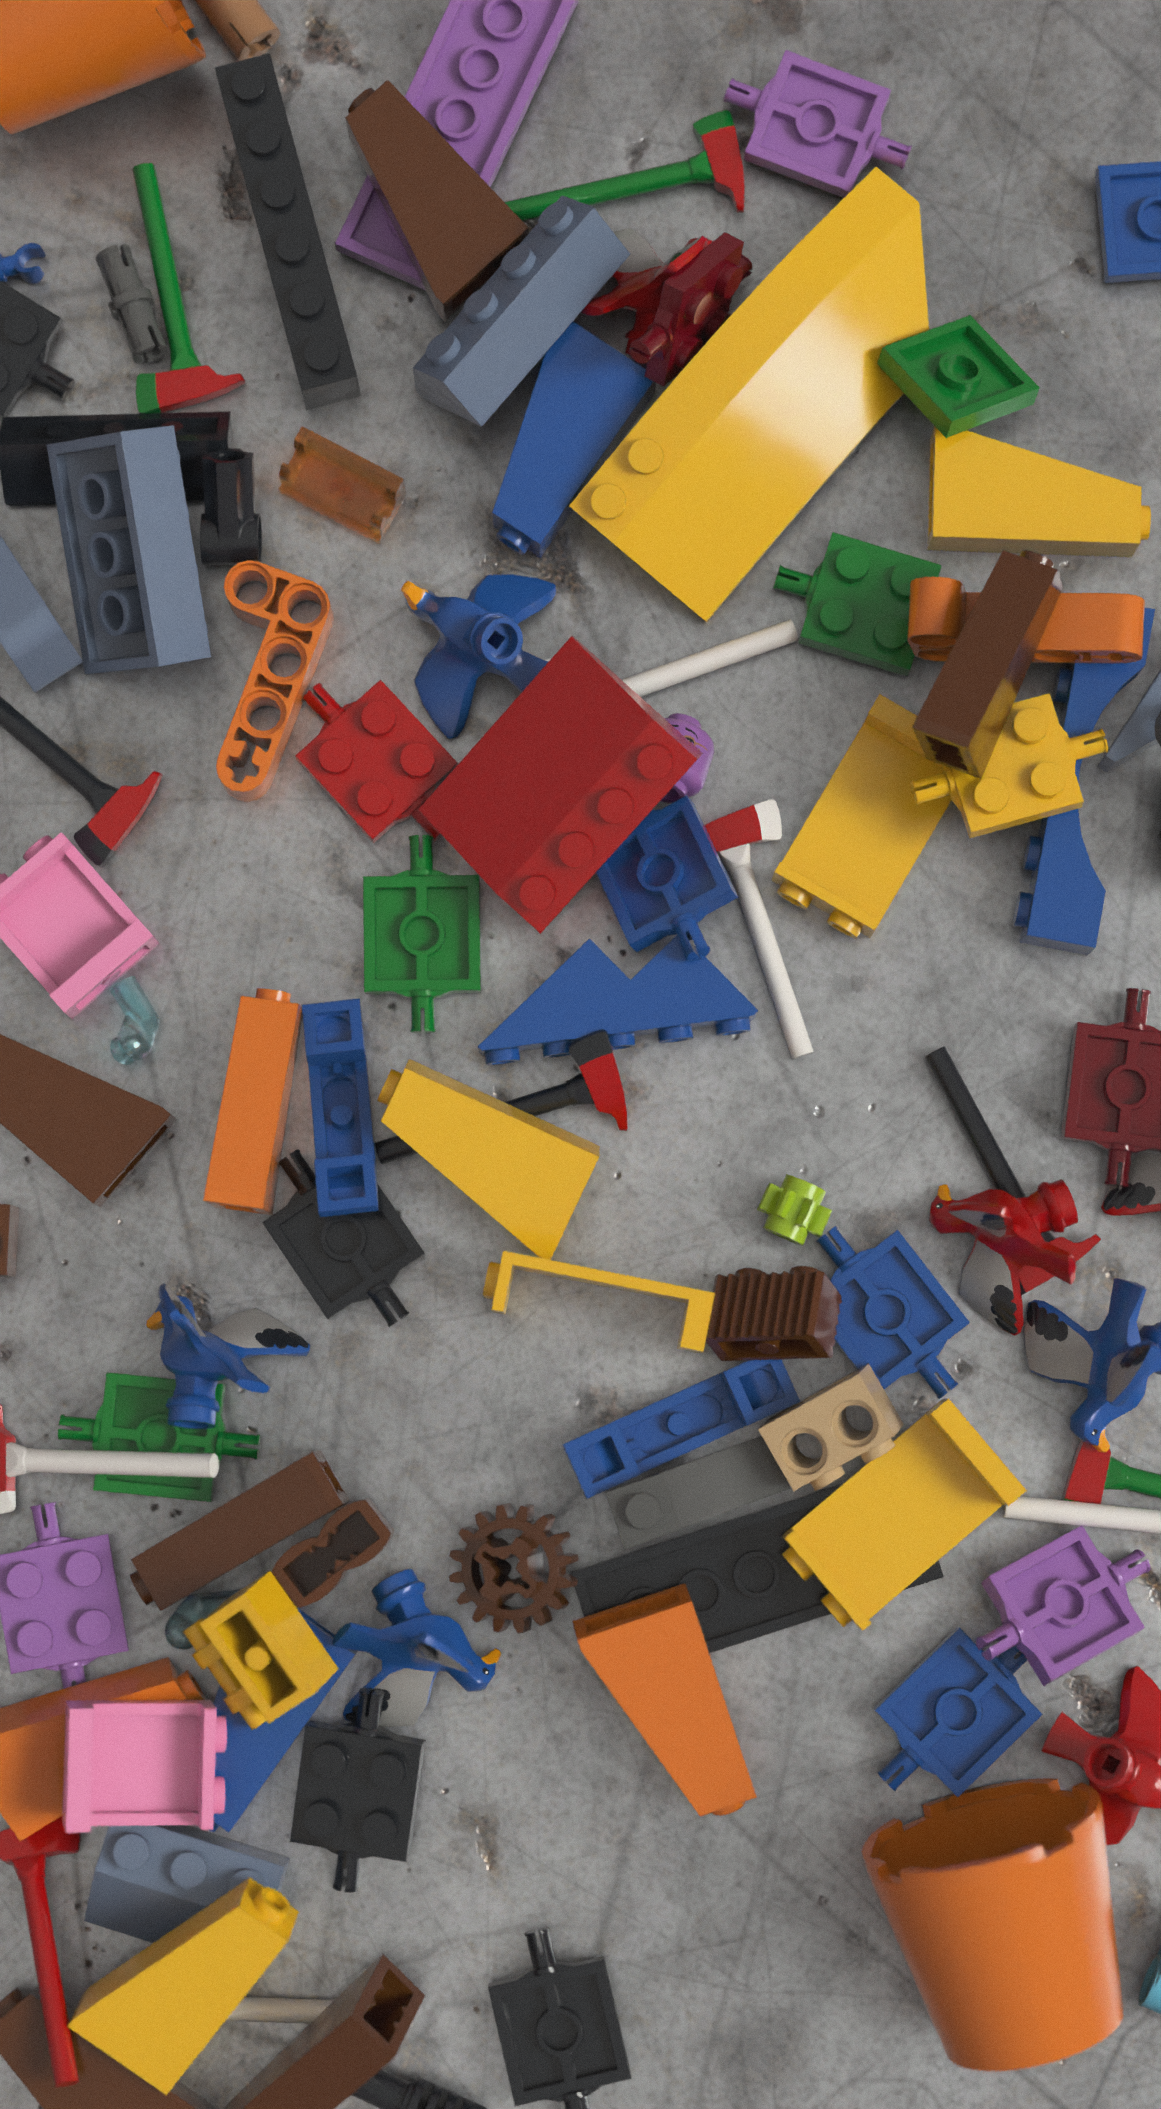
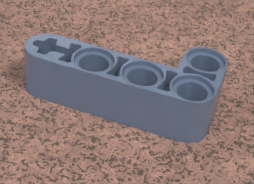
(30, 629)

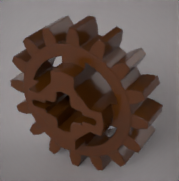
(498, 1586)

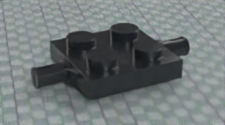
(24, 348)
(342, 1255)
(357, 1790)
(559, 2028)

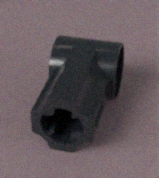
(230, 522)

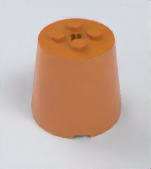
(84, 51)
(1005, 1920)

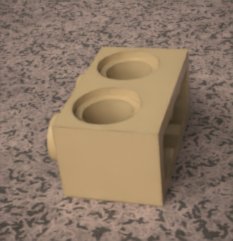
(825, 1418)

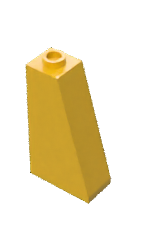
(1017, 500)
(493, 1152)
(183, 1987)

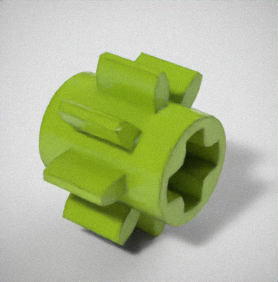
(794, 1210)

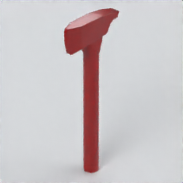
(30, 1864)

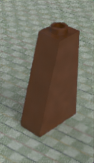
(436, 201)
(988, 663)
(75, 1120)
(238, 1531)
(341, 2046)
(102, 2079)

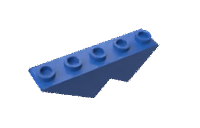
(594, 994)

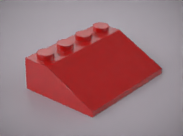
(558, 783)

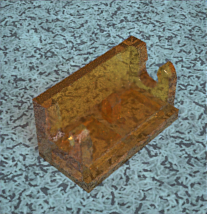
(342, 485)

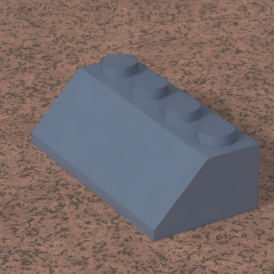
(519, 311)
(129, 550)

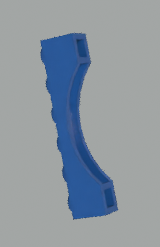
(1064, 890)

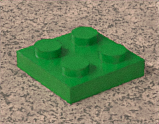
(958, 376)

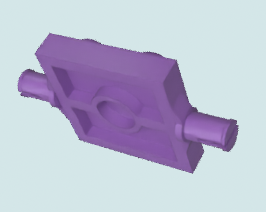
(817, 124)
(60, 1602)
(1063, 1605)

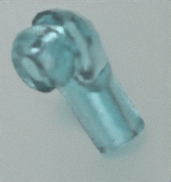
(189, 1611)

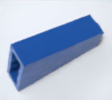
(573, 423)
(257, 1752)

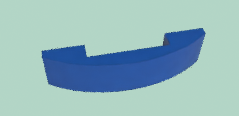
(340, 1108)
(679, 1424)

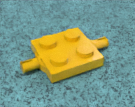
(1026, 775)

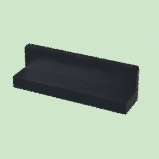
(25, 439)

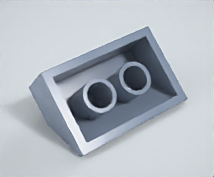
(168, 1873)

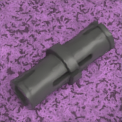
(131, 303)

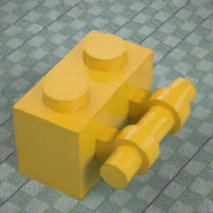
(261, 1652)

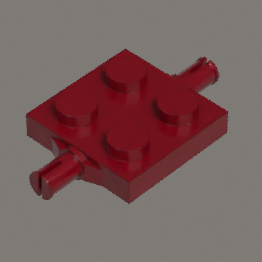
(691, 308)
(1116, 1087)

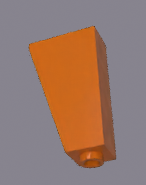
(254, 1104)
(667, 1686)
(35, 1738)

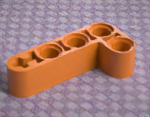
(1079, 630)
(263, 686)

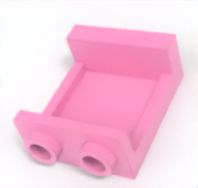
(69, 924)
(142, 1763)

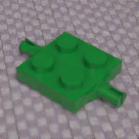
(859, 602)
(421, 934)
(137, 1420)

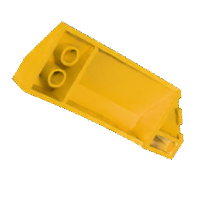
(768, 402)

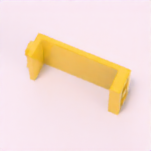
(864, 826)
(697, 1302)
(900, 1514)

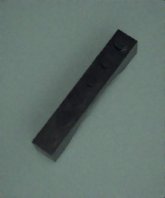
(288, 231)

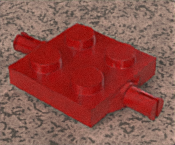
(375, 759)

